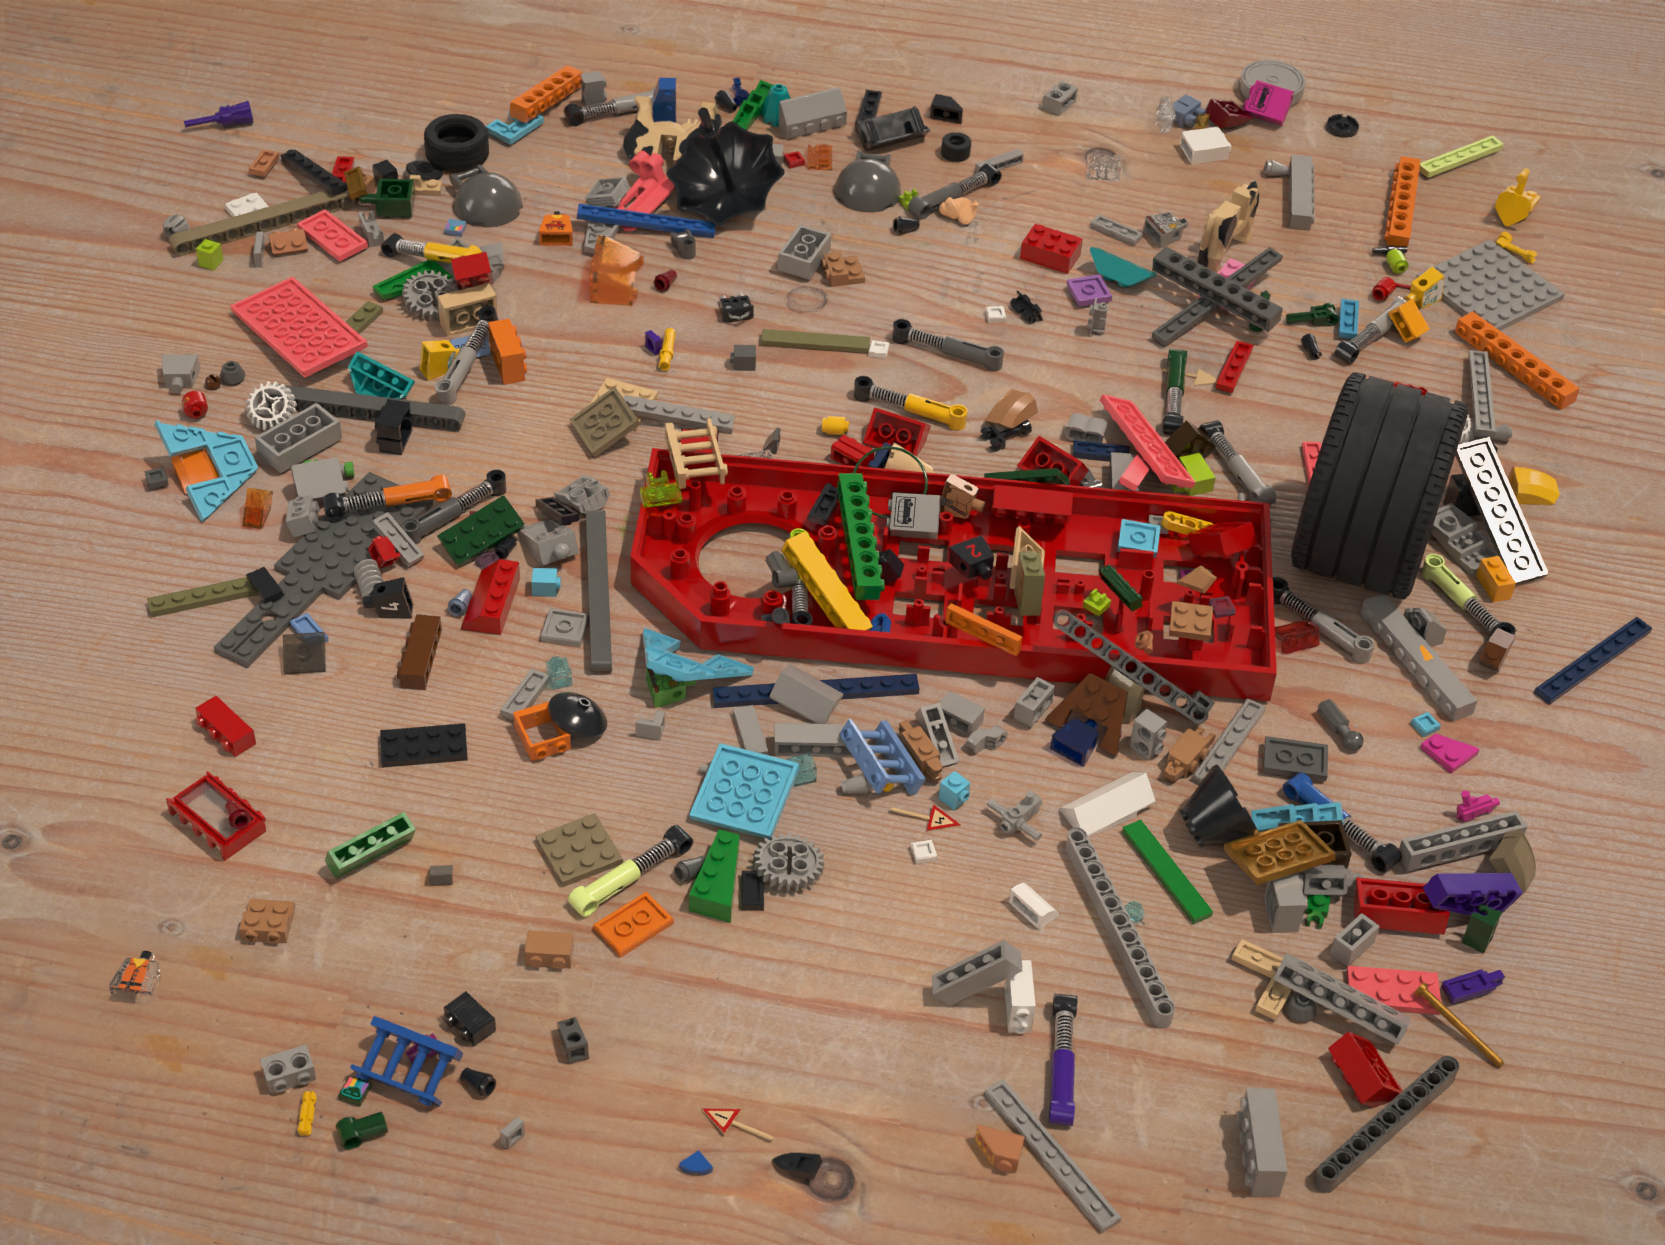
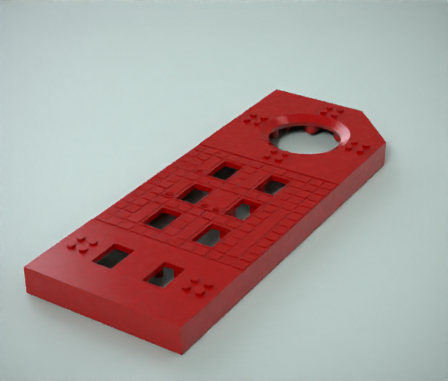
(784, 491)

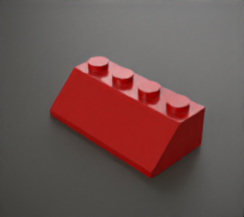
(492, 597)
(1398, 906)

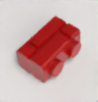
(849, 452)

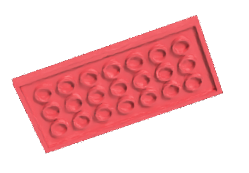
(299, 326)

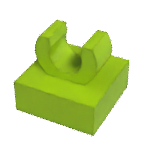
(905, 199)
(1096, 602)

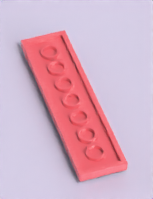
(1147, 442)

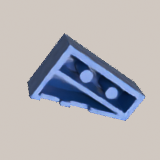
(664, 100)

